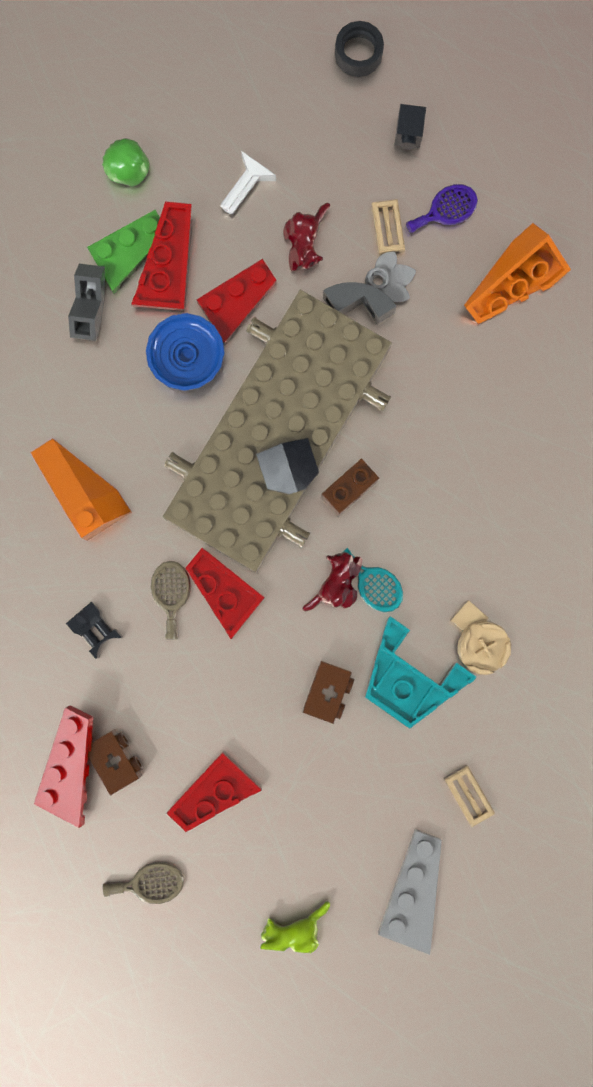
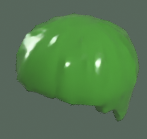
(125, 162)

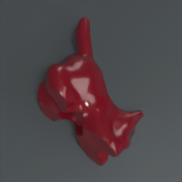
(302, 233)
(338, 588)

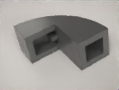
(350, 295)
(89, 301)

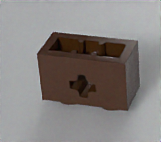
(349, 487)
(316, 704)
(114, 776)

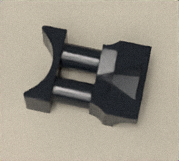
(85, 621)

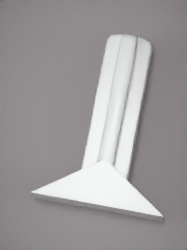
(253, 173)

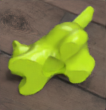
(299, 935)

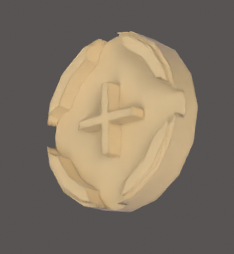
(484, 647)

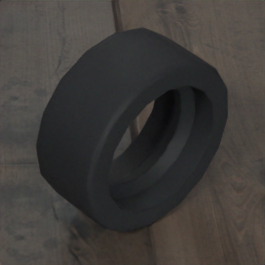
(363, 30)

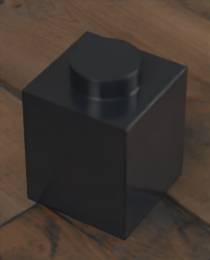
(410, 126)

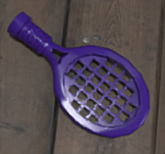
(421, 221)

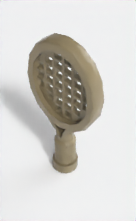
(171, 633)
(118, 888)

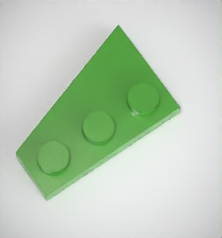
(125, 249)

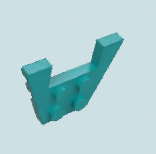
(404, 689)

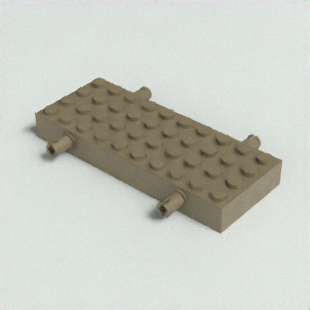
(298, 389)

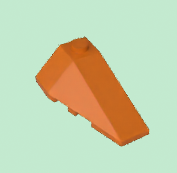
(524, 267)
(83, 494)

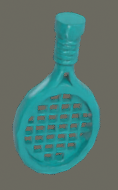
(375, 571)

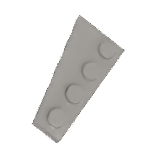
(413, 899)

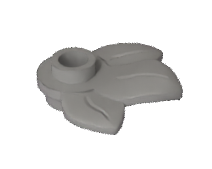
(393, 275)

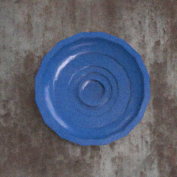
(185, 351)

